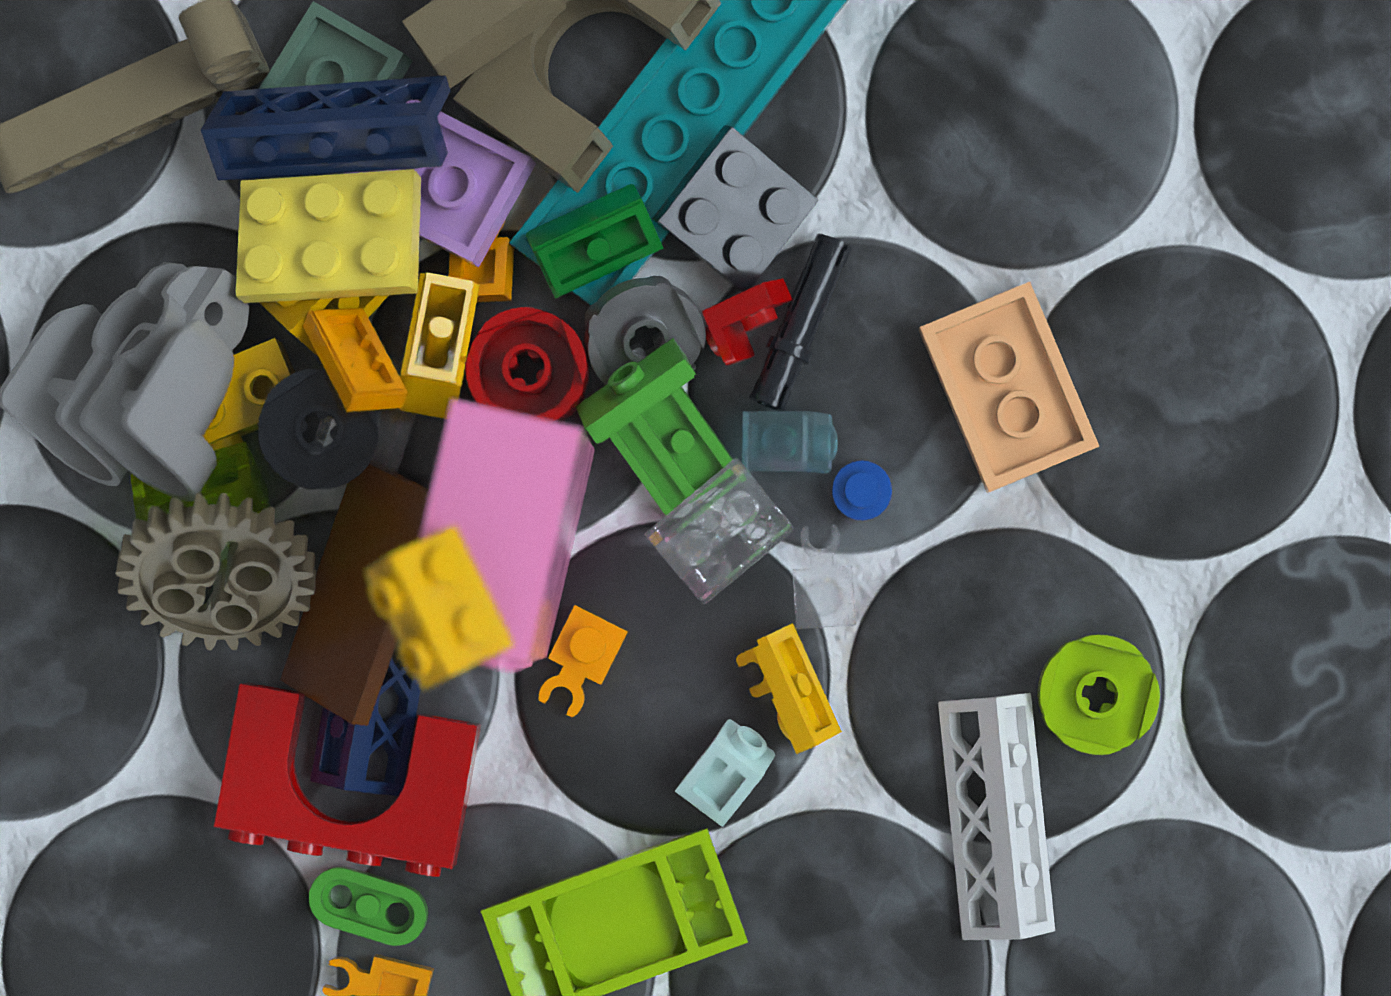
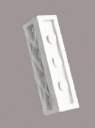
(1007, 817)

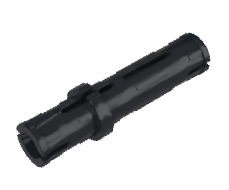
(796, 333)

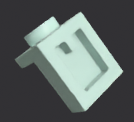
(726, 772)

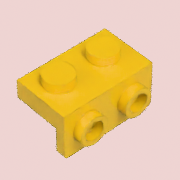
(437, 607)

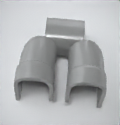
(134, 381)

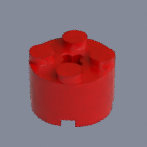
(545, 339)

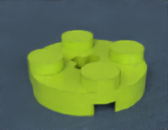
(1127, 676)

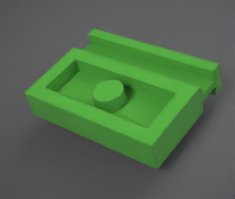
(672, 450)

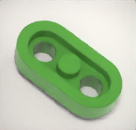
(369, 906)

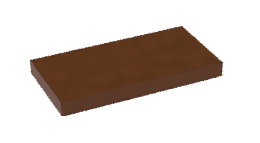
(343, 638)

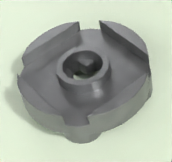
(635, 304)

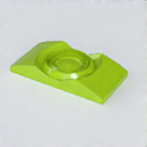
(617, 922)

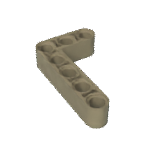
(134, 99)

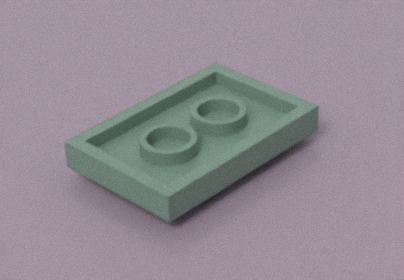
(331, 52)

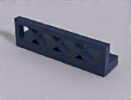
(327, 133)
(345, 748)

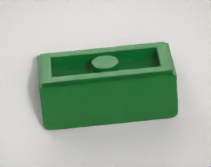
(594, 240)

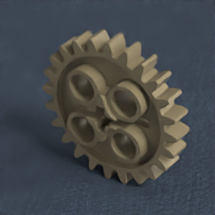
(179, 554)

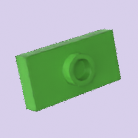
(635, 390)

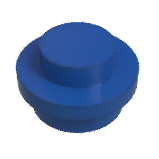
(861, 490)

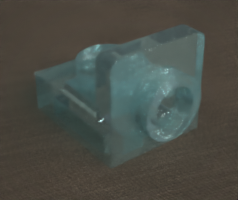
(788, 441)

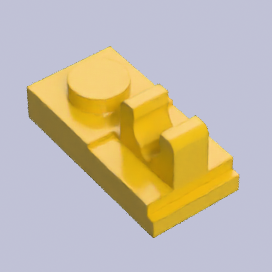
(797, 693)

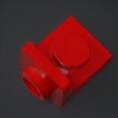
(744, 312)

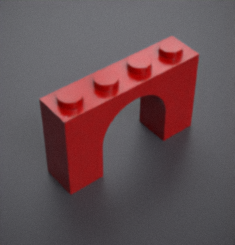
(265, 798)

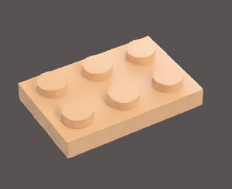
(1008, 387)

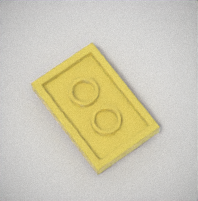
(328, 236)

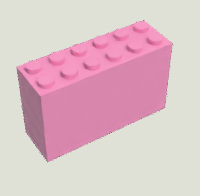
(517, 503)

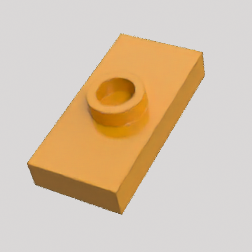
(355, 359)

